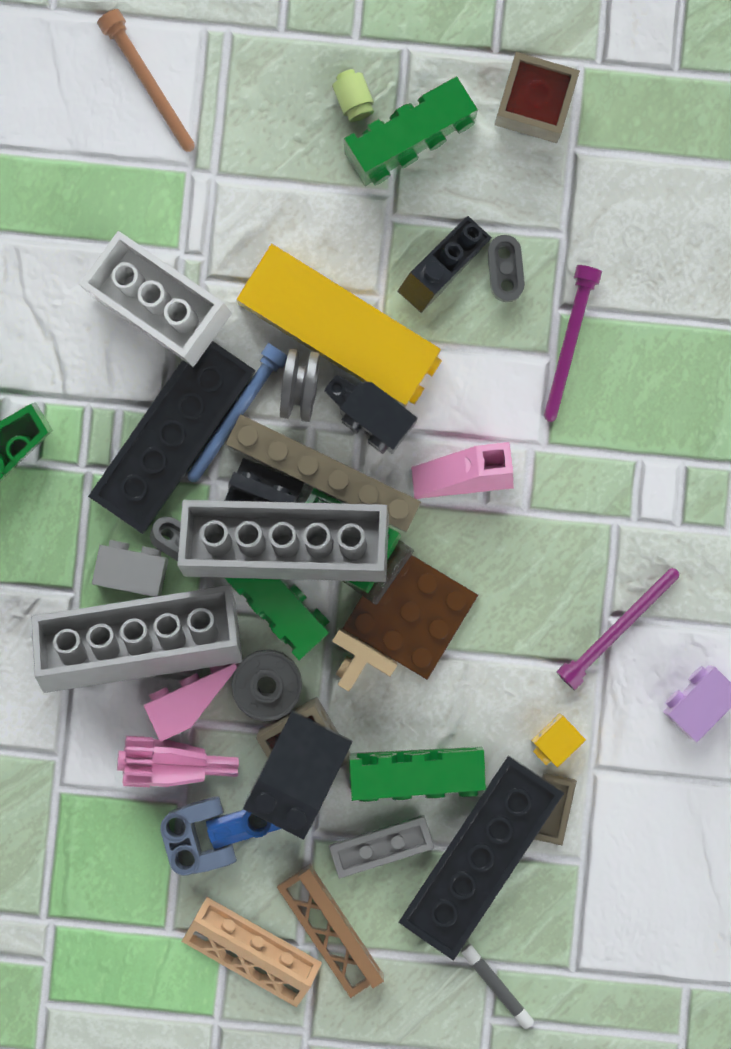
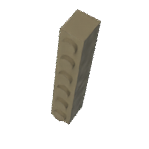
(320, 471)

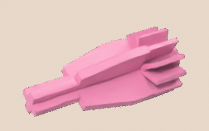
(169, 763)

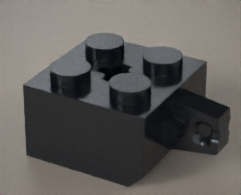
(372, 412)

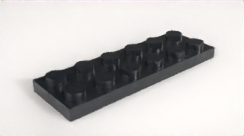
(171, 436)
(481, 857)

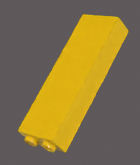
(339, 326)

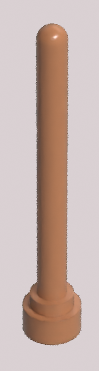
(114, 26)

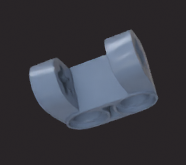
(188, 840)

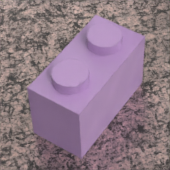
(700, 703)

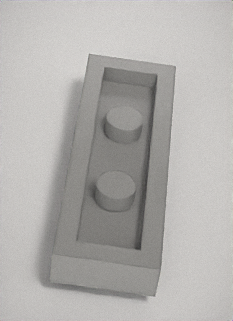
(381, 846)

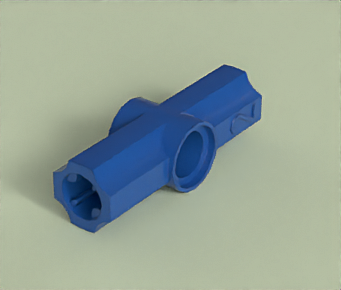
(234, 828)

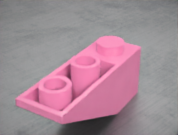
(465, 472)
(181, 708)

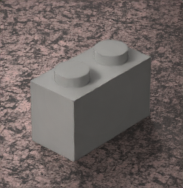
(130, 570)

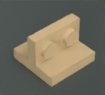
(363, 653)

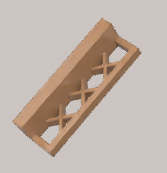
(341, 927)

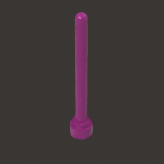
(586, 279)
(575, 671)

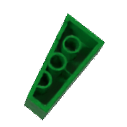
(410, 132)
(20, 436)
(284, 611)
(417, 773)

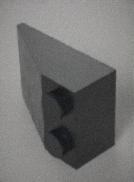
(297, 775)

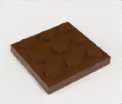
(413, 617)

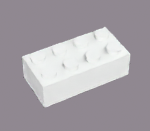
(155, 298)

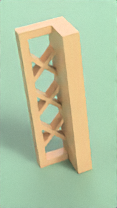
(254, 949)

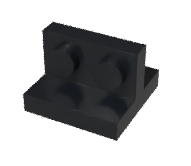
(262, 484)

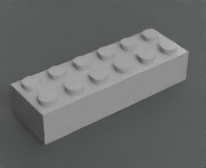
(284, 540)
(136, 639)

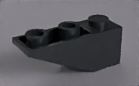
(443, 264)

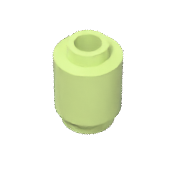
(353, 95)

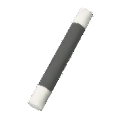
(497, 986)

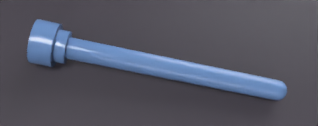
(271, 361)

